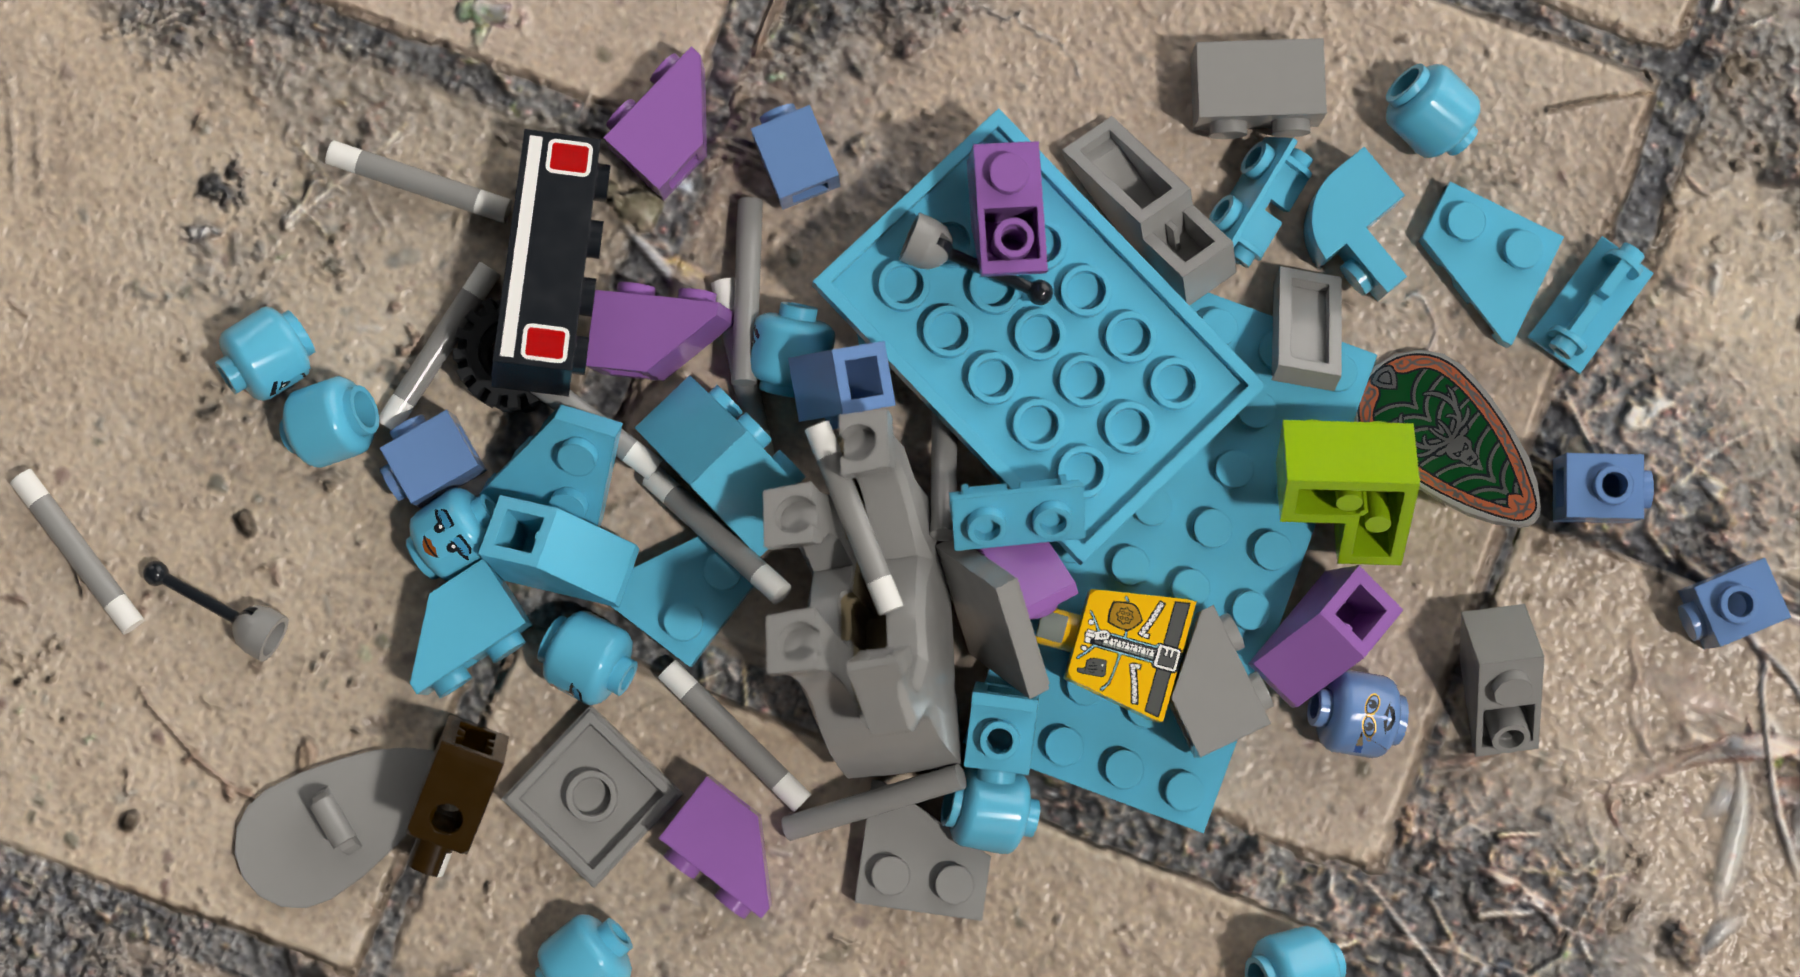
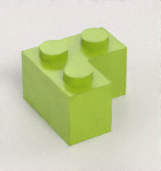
(1352, 477)

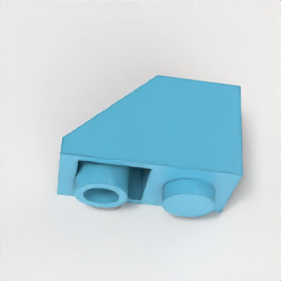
(557, 552)
(463, 625)

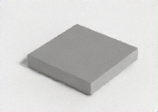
(994, 618)
(592, 796)

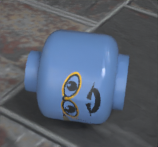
(1359, 714)

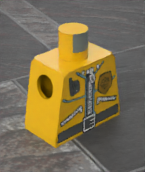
(1122, 647)

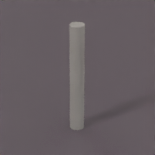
(746, 287)
(942, 479)
(874, 802)

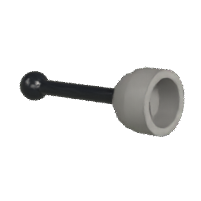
(931, 245)
(255, 630)

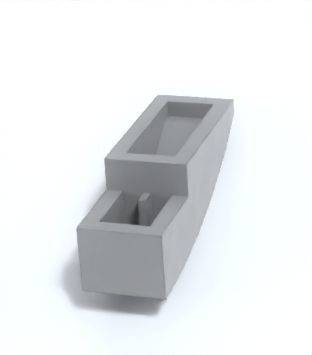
(1151, 209)

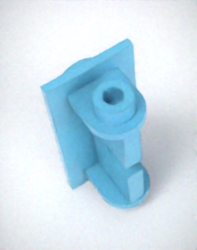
(1270, 173)
(1591, 303)
(1028, 515)

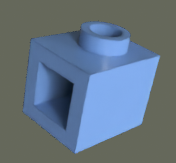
(794, 154)
(841, 382)
(429, 458)
(1601, 488)
(1732, 604)

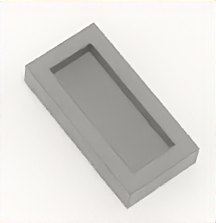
(1307, 328)

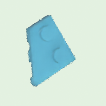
(1490, 256)
(563, 465)
(684, 598)

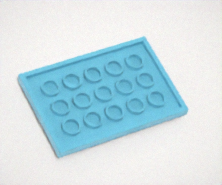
(1094, 385)

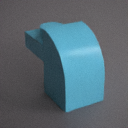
(1340, 219)

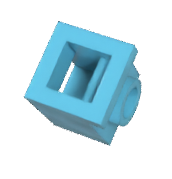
(1004, 708)

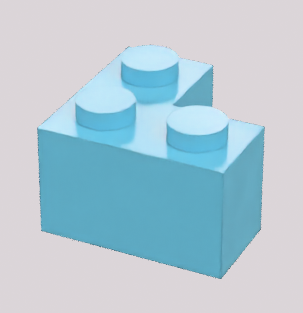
(719, 455)

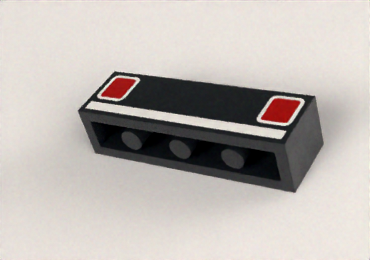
(546, 264)

